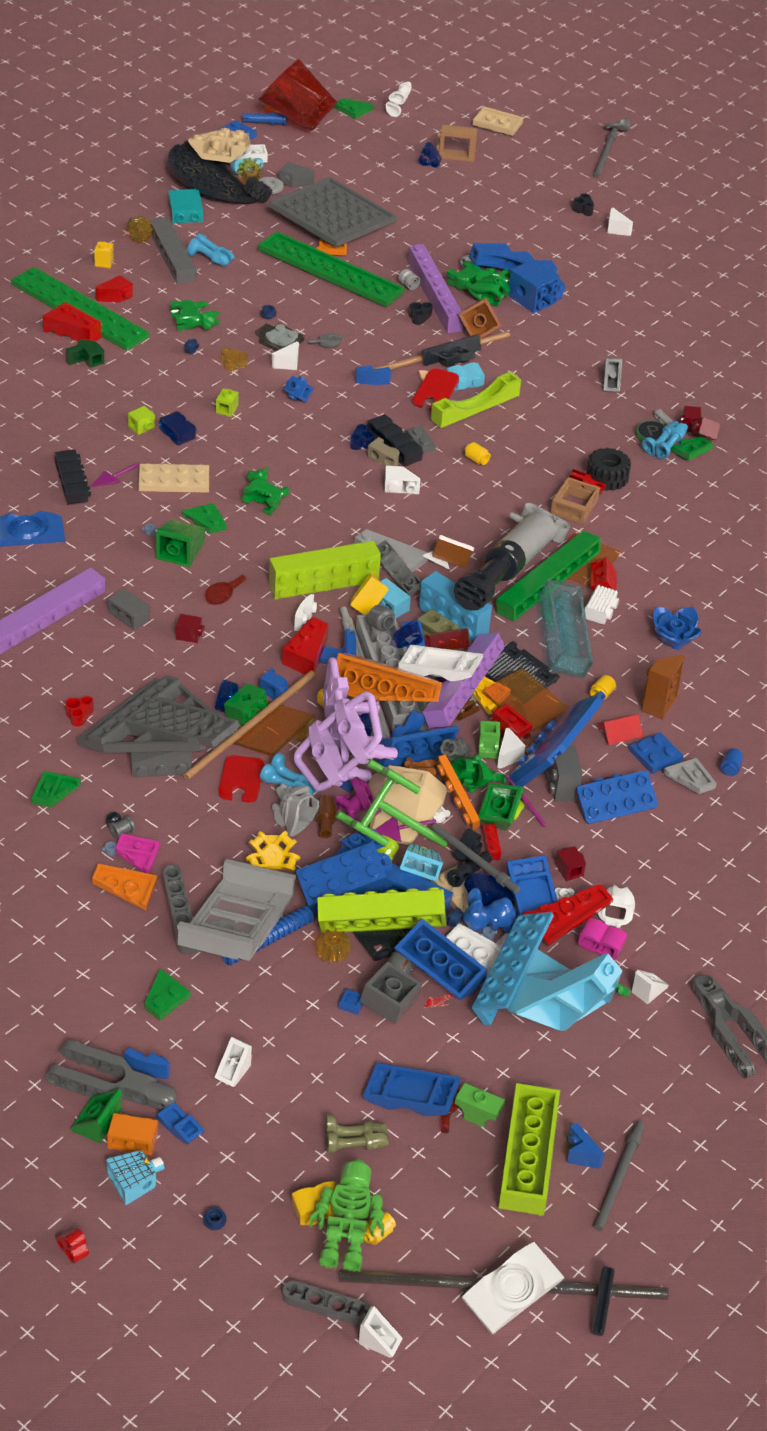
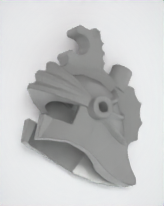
(294, 808)

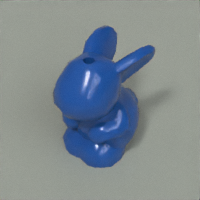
(497, 914)

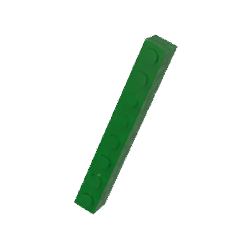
(556, 568)

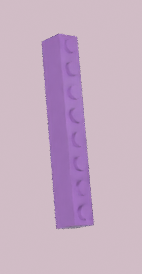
(435, 288)
(50, 608)
(456, 693)

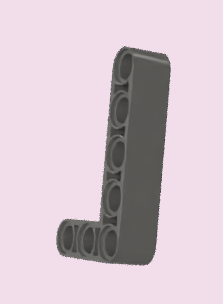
(177, 902)

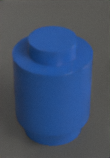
(732, 762)

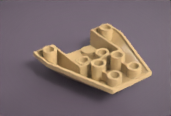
(221, 144)
(417, 806)

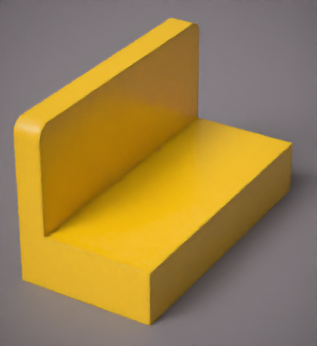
(369, 594)

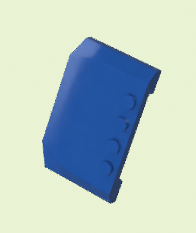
(555, 739)

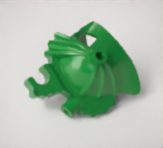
(490, 286)
(475, 773)

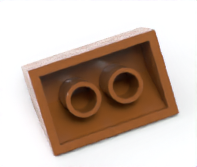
(662, 685)

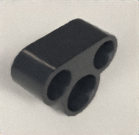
(583, 204)
(420, 312)
(472, 841)

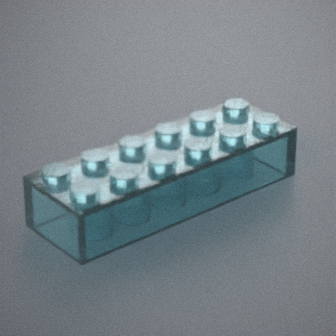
(565, 629)

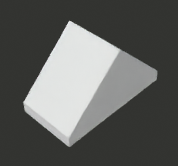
(619, 223)
(286, 357)
(511, 749)
(648, 986)
(234, 1062)
(378, 1334)

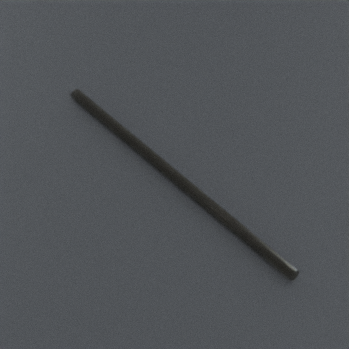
(469, 1282)

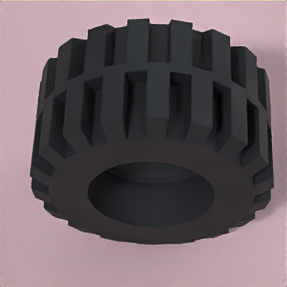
(609, 467)

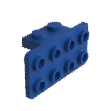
(616, 796)

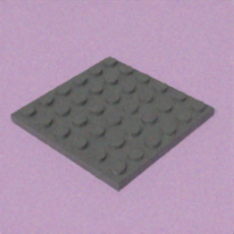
(332, 211)

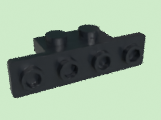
(453, 351)

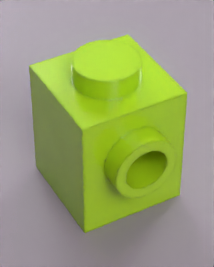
(227, 402)
(141, 420)

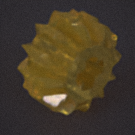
(251, 165)
(139, 229)
(333, 946)

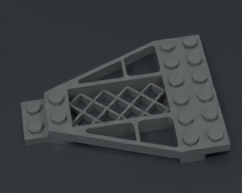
(159, 719)

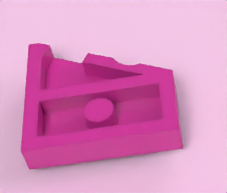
(138, 851)

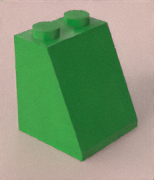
(179, 542)

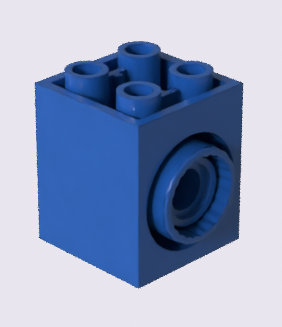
(534, 286)

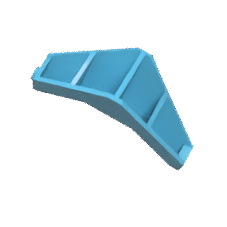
(562, 995)

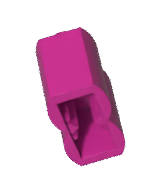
(602, 938)

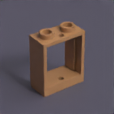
(461, 132)
(571, 510)

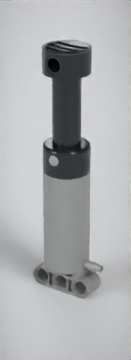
(510, 555)

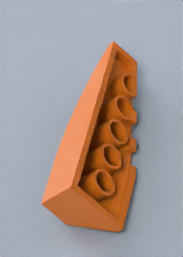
(385, 681)

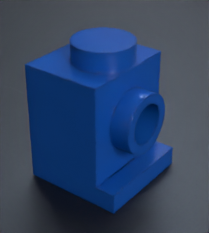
(273, 684)

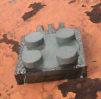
(278, 336)

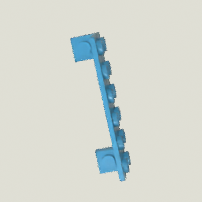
(511, 965)

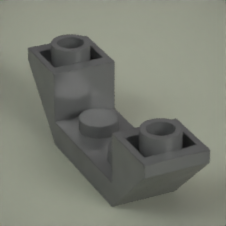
(397, 569)

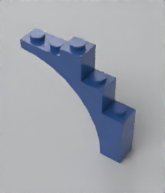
(502, 257)

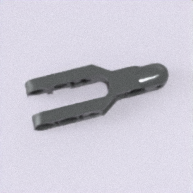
(721, 1009)
(134, 1086)

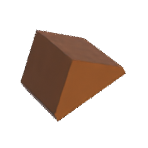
(480, 318)
(452, 551)

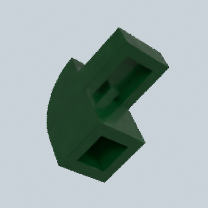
(86, 351)

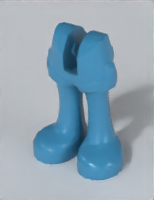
(217, 254)
(673, 431)
(277, 770)

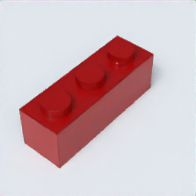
(491, 841)

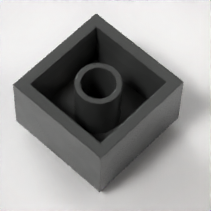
(565, 775)
(391, 992)

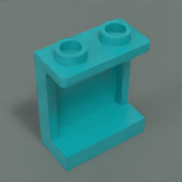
(185, 206)

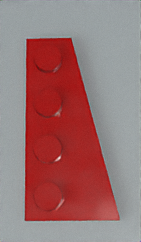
(573, 911)

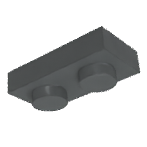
(421, 437)

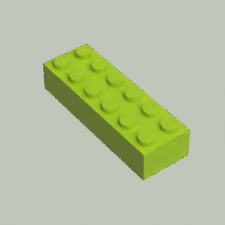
(323, 569)
(381, 910)
(529, 1149)

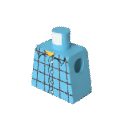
(422, 862)
(133, 1174)

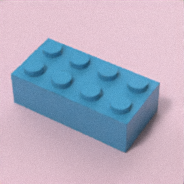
(439, 595)

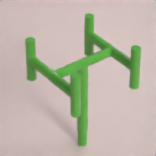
(392, 777)

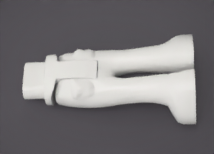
(397, 98)

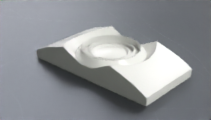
(440, 662)
(512, 1287)

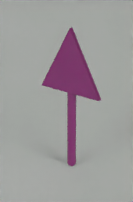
(106, 478)
(523, 798)
(391, 828)

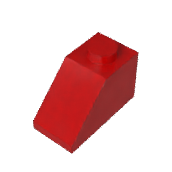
(114, 290)

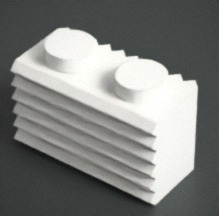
(601, 605)

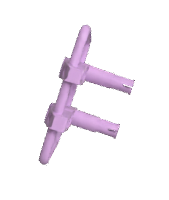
(334, 690)
(356, 739)

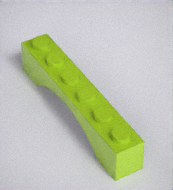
(501, 390)

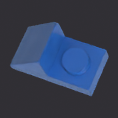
(584, 1149)

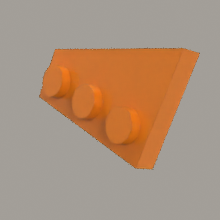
(127, 884)

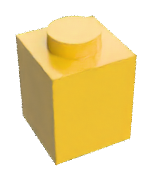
(104, 254)

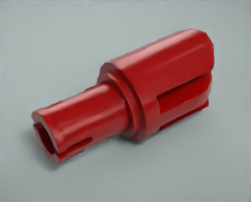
(587, 478)

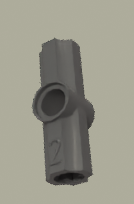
(456, 748)

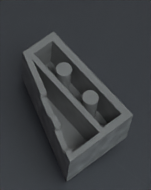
(160, 763)

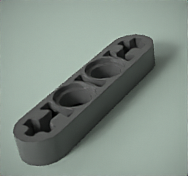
(325, 1306)

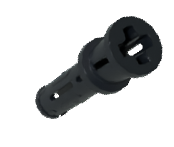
(465, 869)

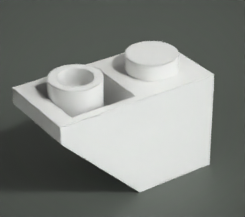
(401, 480)

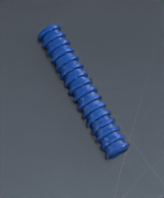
(284, 926)

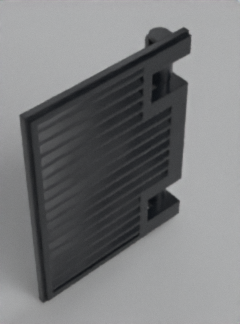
(508, 664)
(386, 938)

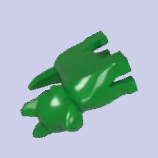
(465, 276)
(191, 317)
(262, 491)

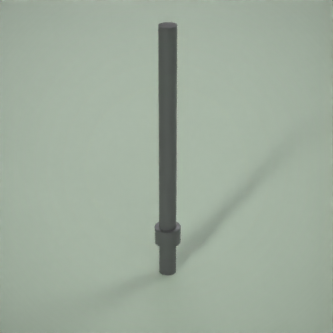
(610, 139)
(501, 878)
(632, 1143)

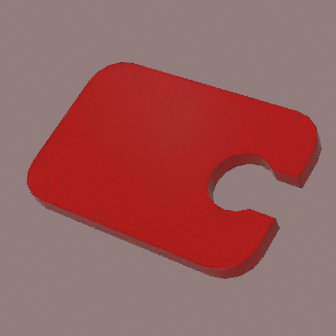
(436, 385)
(243, 774)

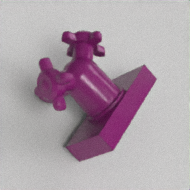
(362, 799)

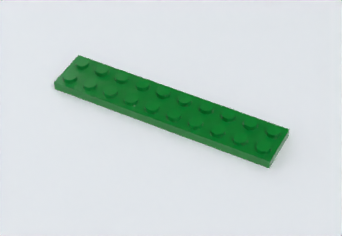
(331, 269)
(54, 293)

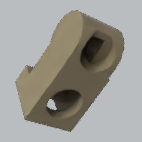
(382, 453)

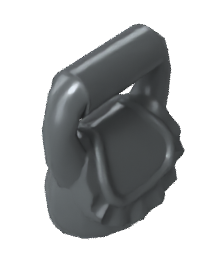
(622, 124)

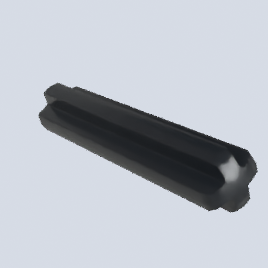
(602, 1301)

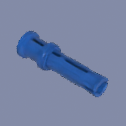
(265, 118)

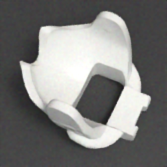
(622, 898)

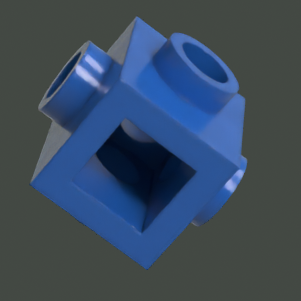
(298, 388)

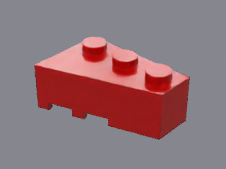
(72, 322)
(306, 646)

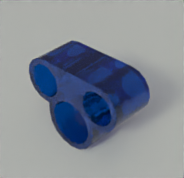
(433, 155)
(361, 437)
(408, 635)
(226, 691)

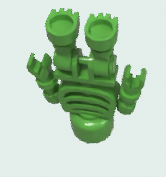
(350, 1205)

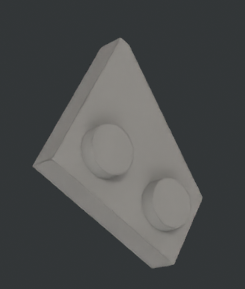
(691, 775)

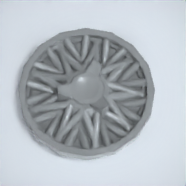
(274, 184)

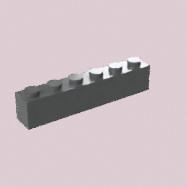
(172, 251)

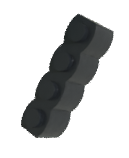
(393, 436)
(72, 476)

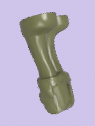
(372, 1135)

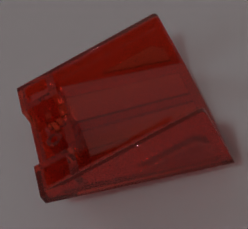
(299, 96)

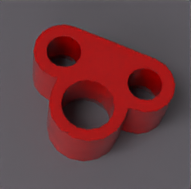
(79, 710)
(73, 1244)

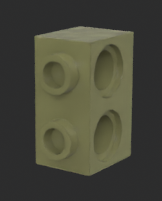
(434, 622)

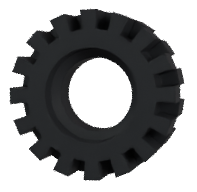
(257, 189)

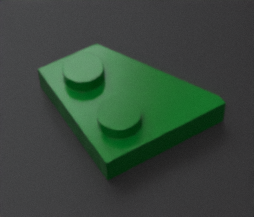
(353, 107)
(692, 447)
(207, 517)
(54, 788)
(165, 995)

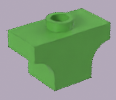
(489, 739)
(478, 1104)

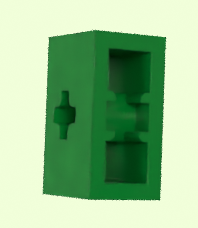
(246, 703)

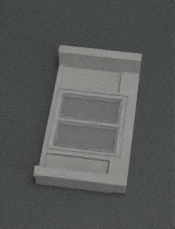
(239, 911)

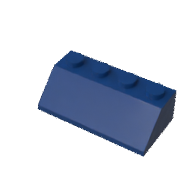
(418, 745)
(442, 960)

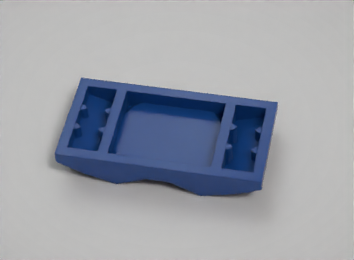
(31, 529)
(534, 882)
(411, 1089)

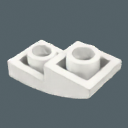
(305, 612)

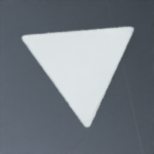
(438, 561)

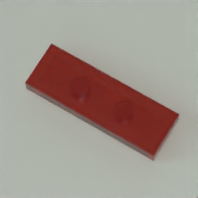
(448, 639)

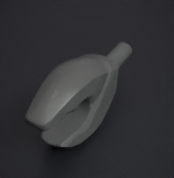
(328, 340)

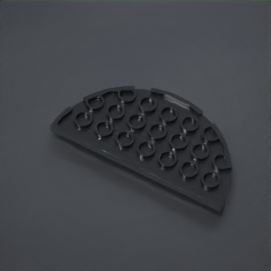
(206, 175)

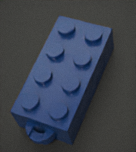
(347, 872)

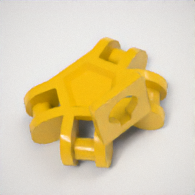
(272, 854)

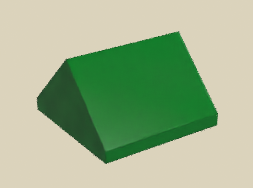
(500, 805)
(97, 1115)

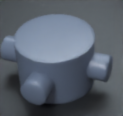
(149, 529)
(109, 848)
(488, 933)

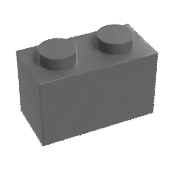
(129, 609)

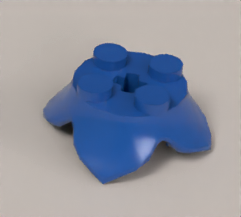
(676, 628)

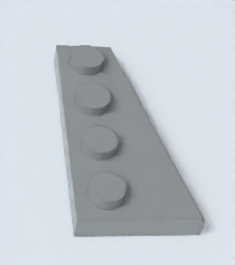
(409, 555)

